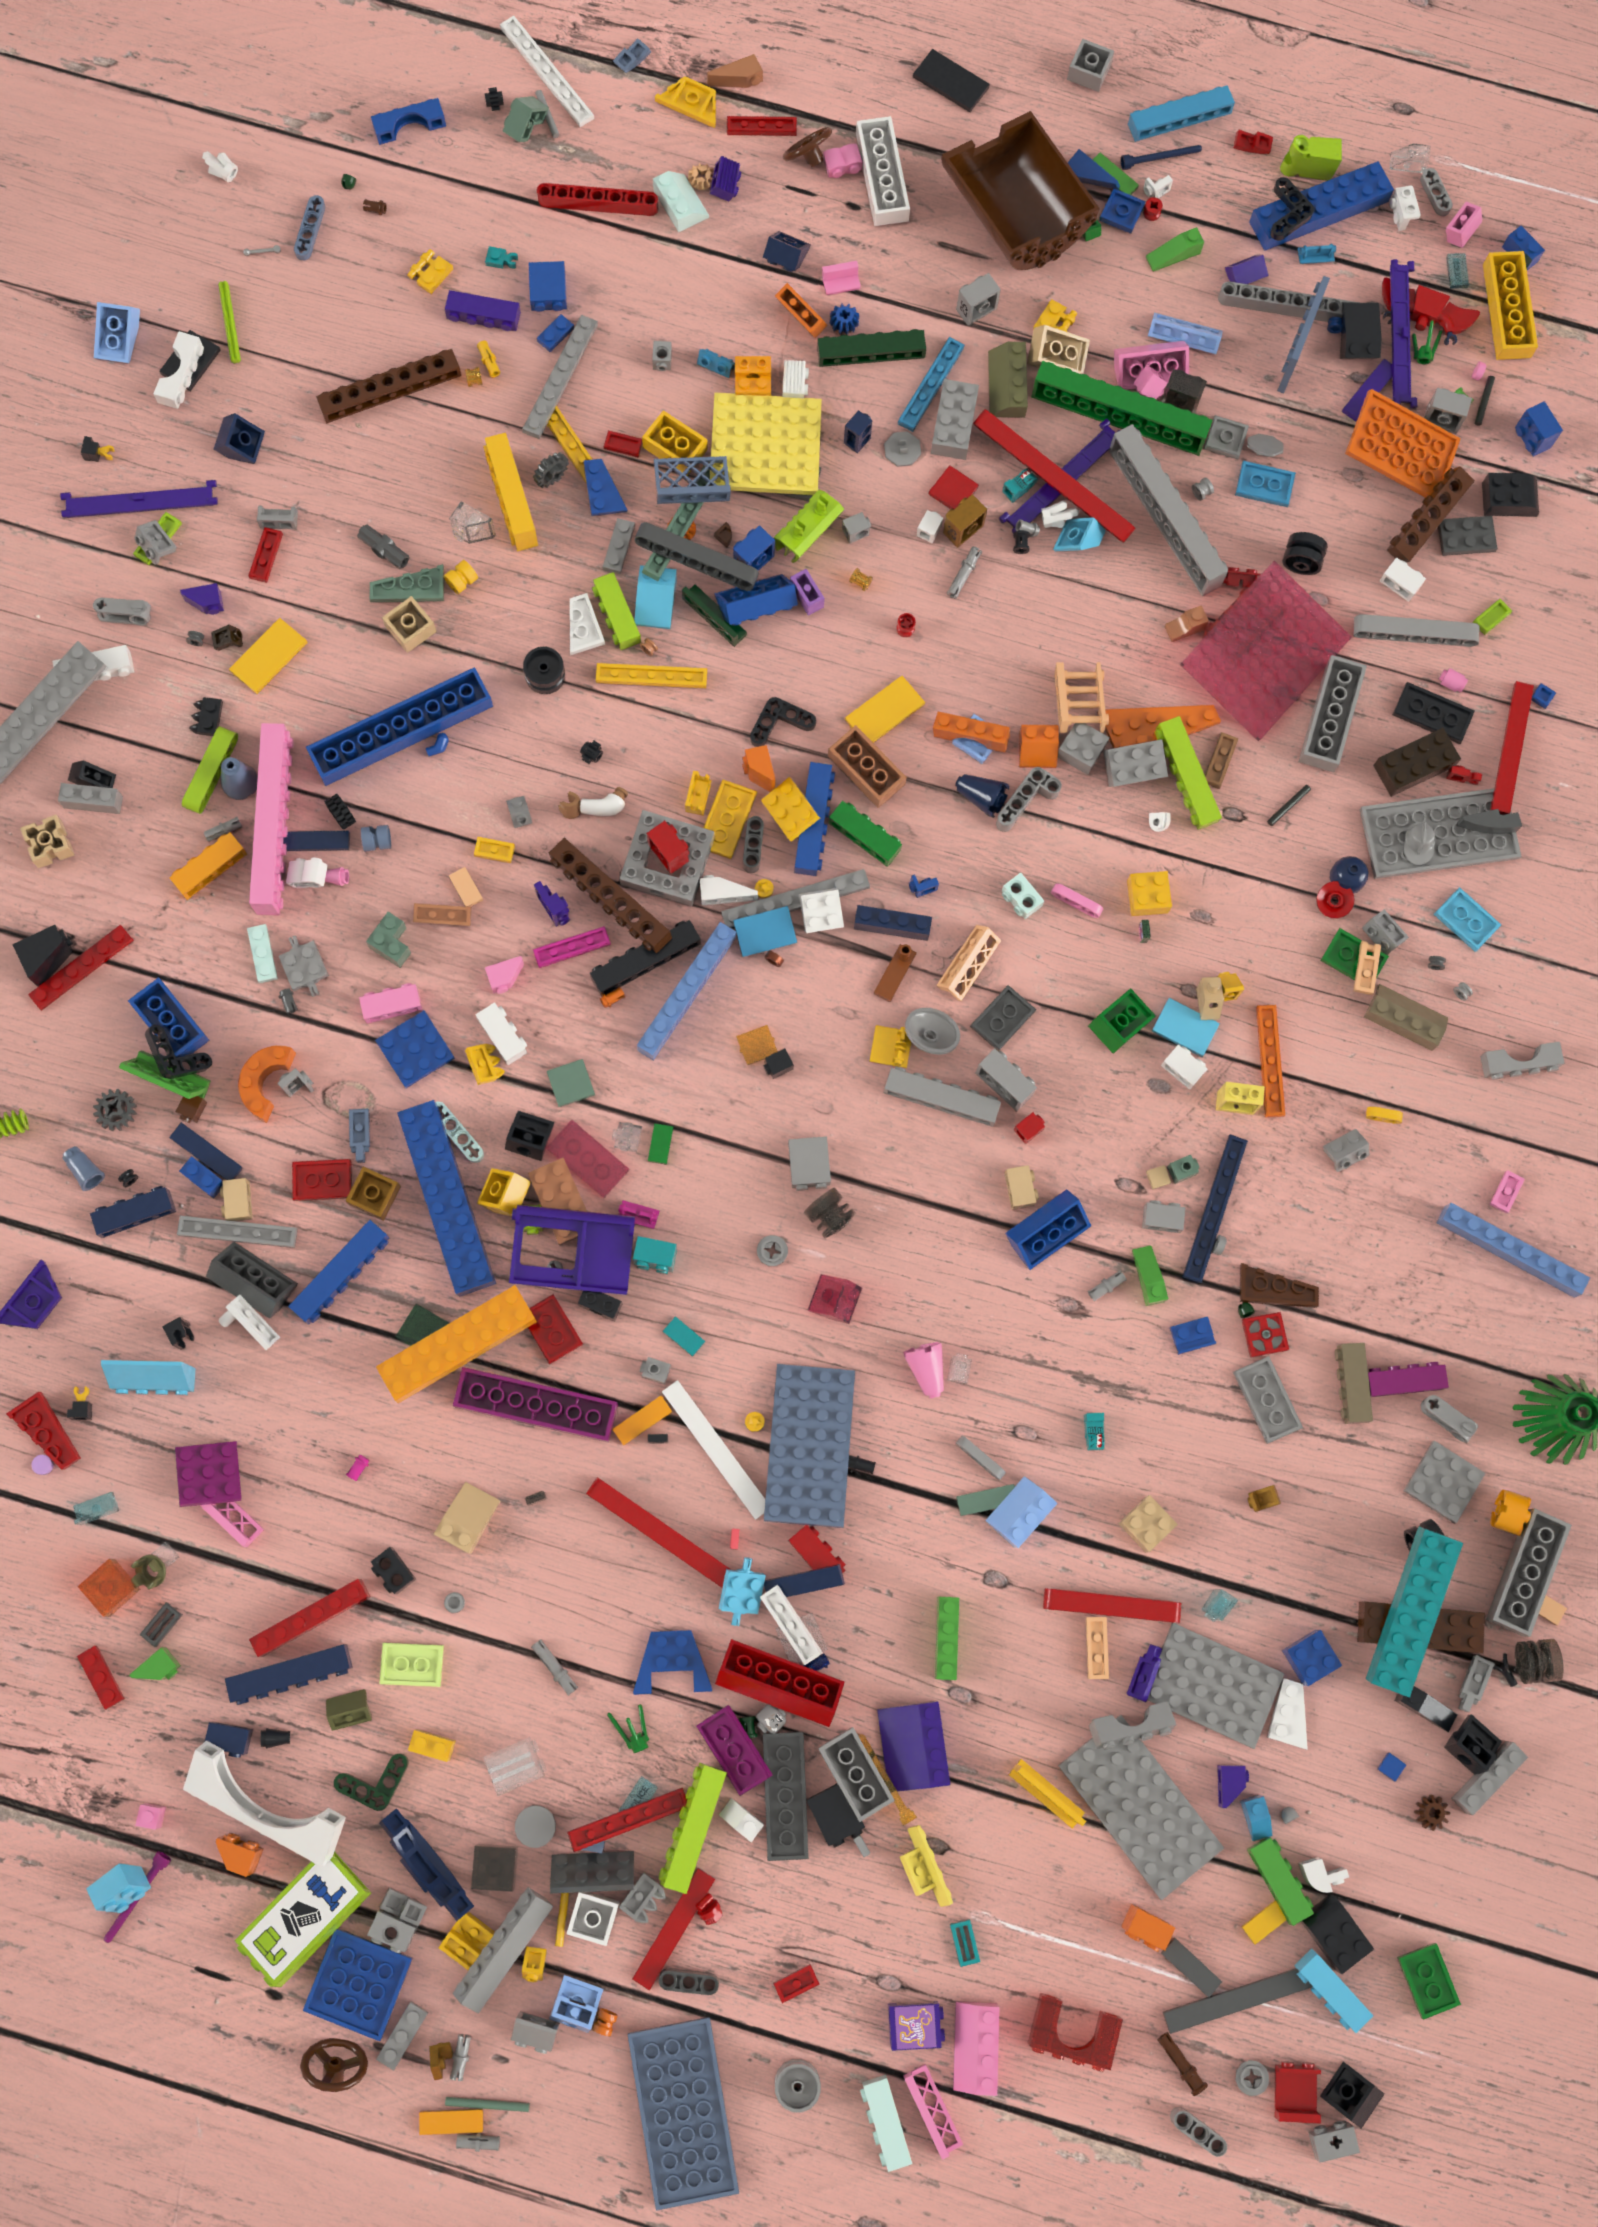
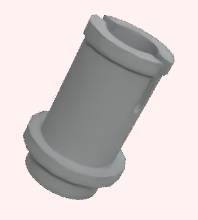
(1032, 528)

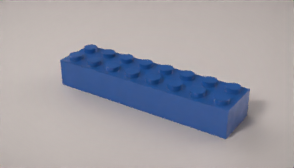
(1331, 201)

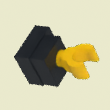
(91, 450)
(81, 1409)

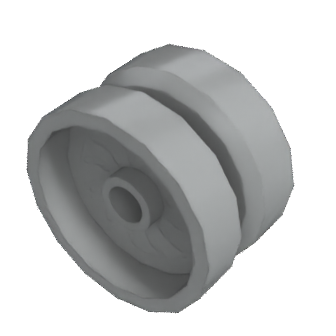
(795, 2072)

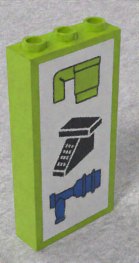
(301, 1919)

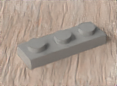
(618, 546)
(402, 2035)

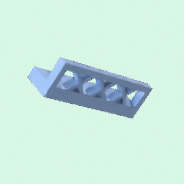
(1195, 335)

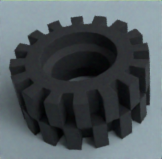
(340, 811)

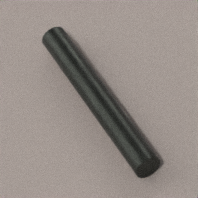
(1484, 401)
(1284, 809)

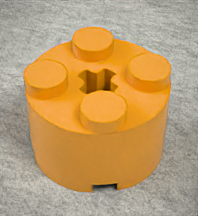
(1510, 1512)

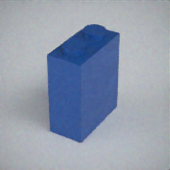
(547, 286)

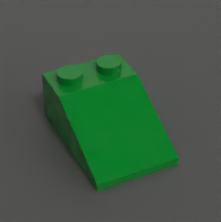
(1121, 1020)

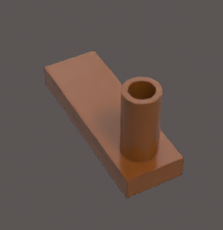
(895, 972)

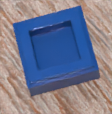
(1543, 695)
(1391, 1767)

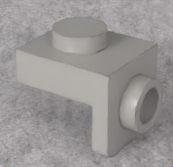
(519, 811)

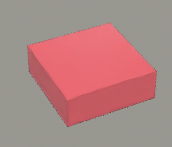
(734, 1539)

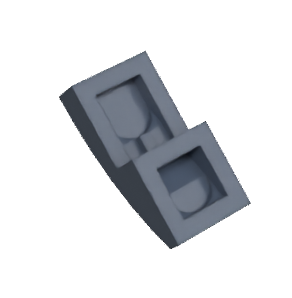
(633, 56)

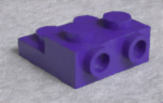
(554, 905)

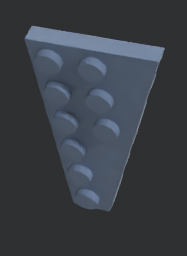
(1303, 330)

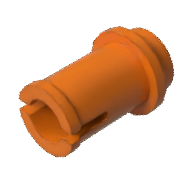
(612, 997)

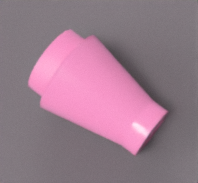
(337, 876)

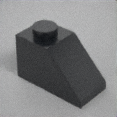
(90, 775)

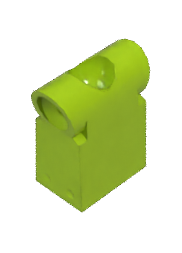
(1312, 157)

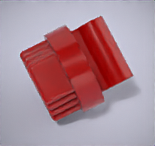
(709, 1909)

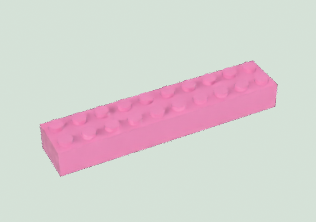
(271, 819)

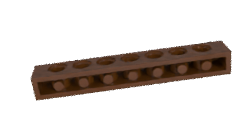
(398, 388)
(566, 851)

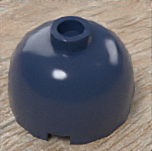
(1350, 873)

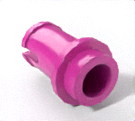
(358, 1467)

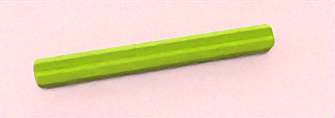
(229, 322)

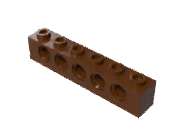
(1460, 483)

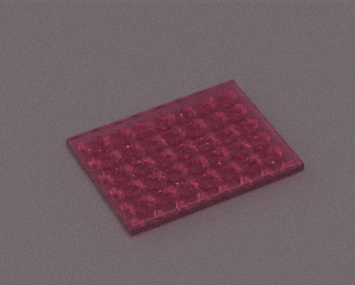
(1265, 650)

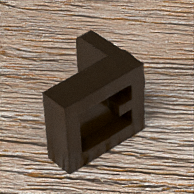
(227, 637)

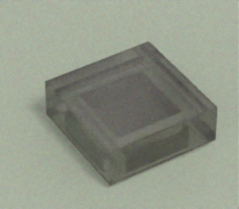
(535, 1498)

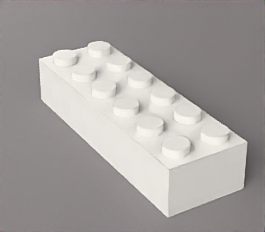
(882, 171)

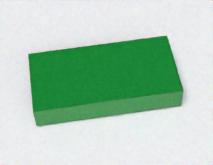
(660, 1144)

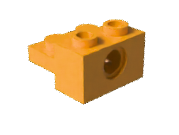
(753, 375)

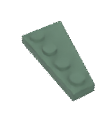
(422, 586)

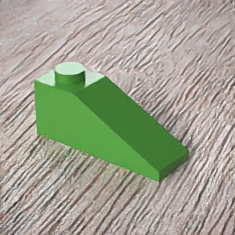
(1177, 249)
(1150, 1276)

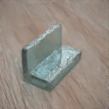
(95, 1508)

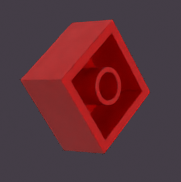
(668, 846)

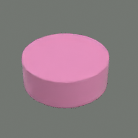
(1479, 371)

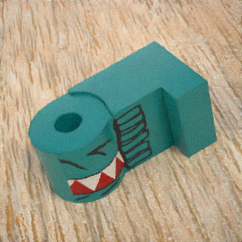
(1019, 485)
(1094, 1431)

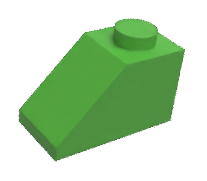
(158, 1666)

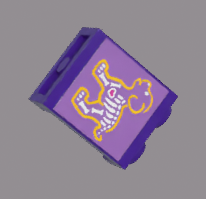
(915, 2026)

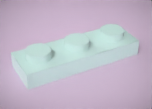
(262, 953)

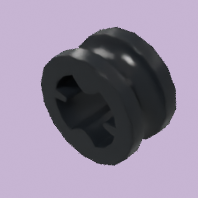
(128, 1178)

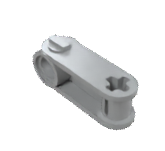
(123, 611)
(1449, 1418)

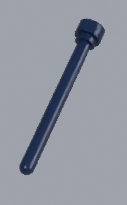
(1128, 161)

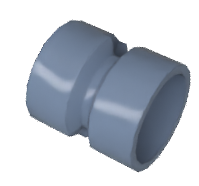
(376, 838)

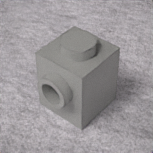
(655, 1370)

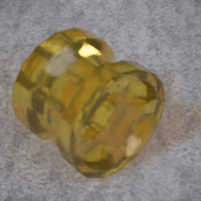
(473, 376)

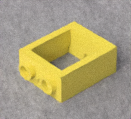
(1247, 1098)

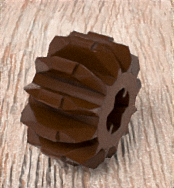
(1438, 1818)

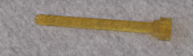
(905, 1813)

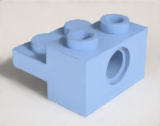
(573, 2014)

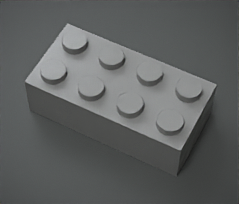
(954, 419)

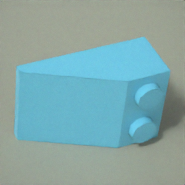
(655, 599)

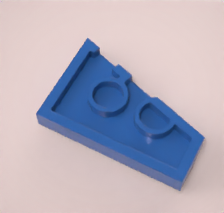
(601, 489)

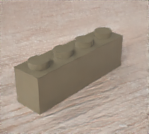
(1354, 1383)

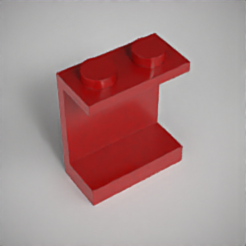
(1296, 2092)

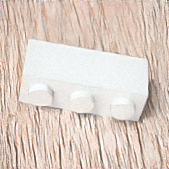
(502, 1033)

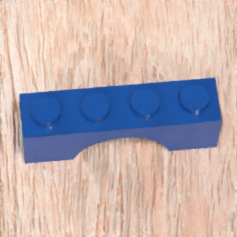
(425, 113)

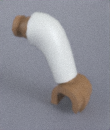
(608, 806)

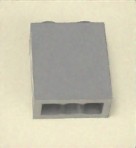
(809, 1163)

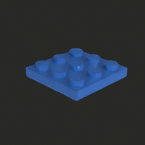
(415, 1049)

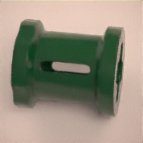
(749, 1726)

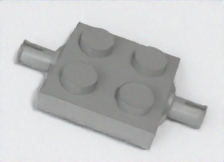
(303, 966)

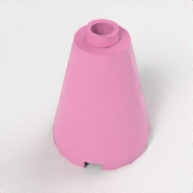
(927, 1367)

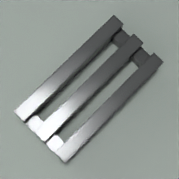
(172, 1610)

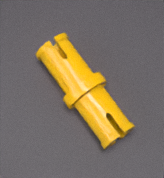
(488, 359)

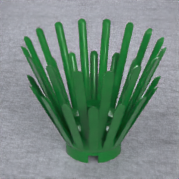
(1560, 1418)

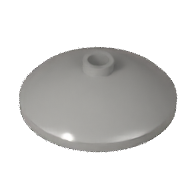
(932, 1031)

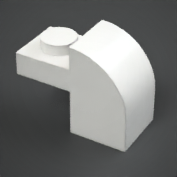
(1317, 1877)

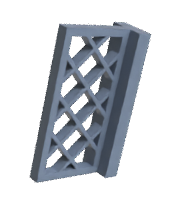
(697, 493)

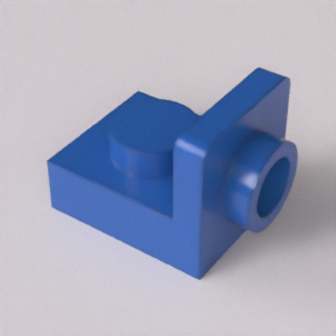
(925, 887)

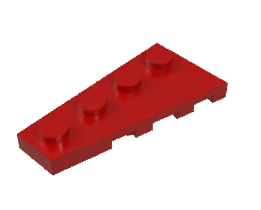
(44, 1428)

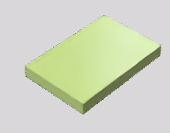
(411, 1664)

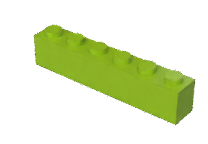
(1188, 773)
(692, 1828)

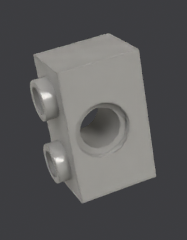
(404, 1929)

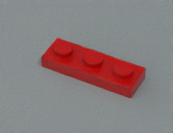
(100, 1677)

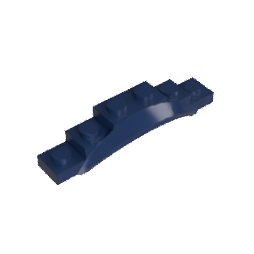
(425, 1865)

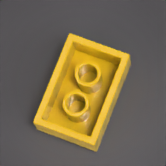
(673, 439)

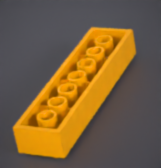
(456, 1344)

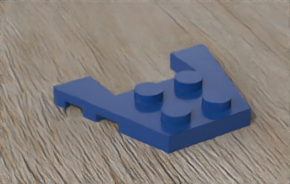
(671, 1652)

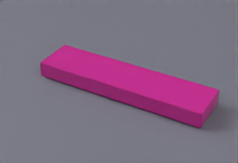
(571, 947)

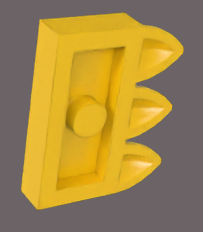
(483, 1064)

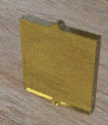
(756, 1044)

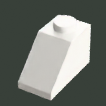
(741, 1820)

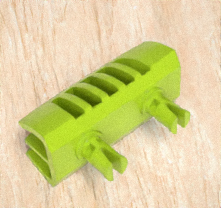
(808, 524)

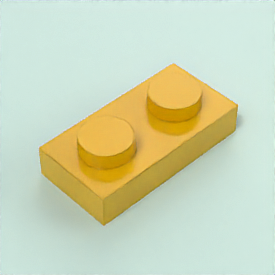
(494, 850)

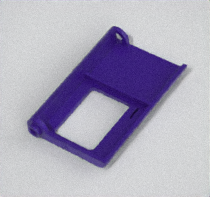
(601, 1251)

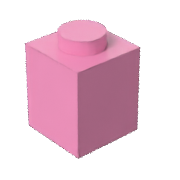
(150, 1816)

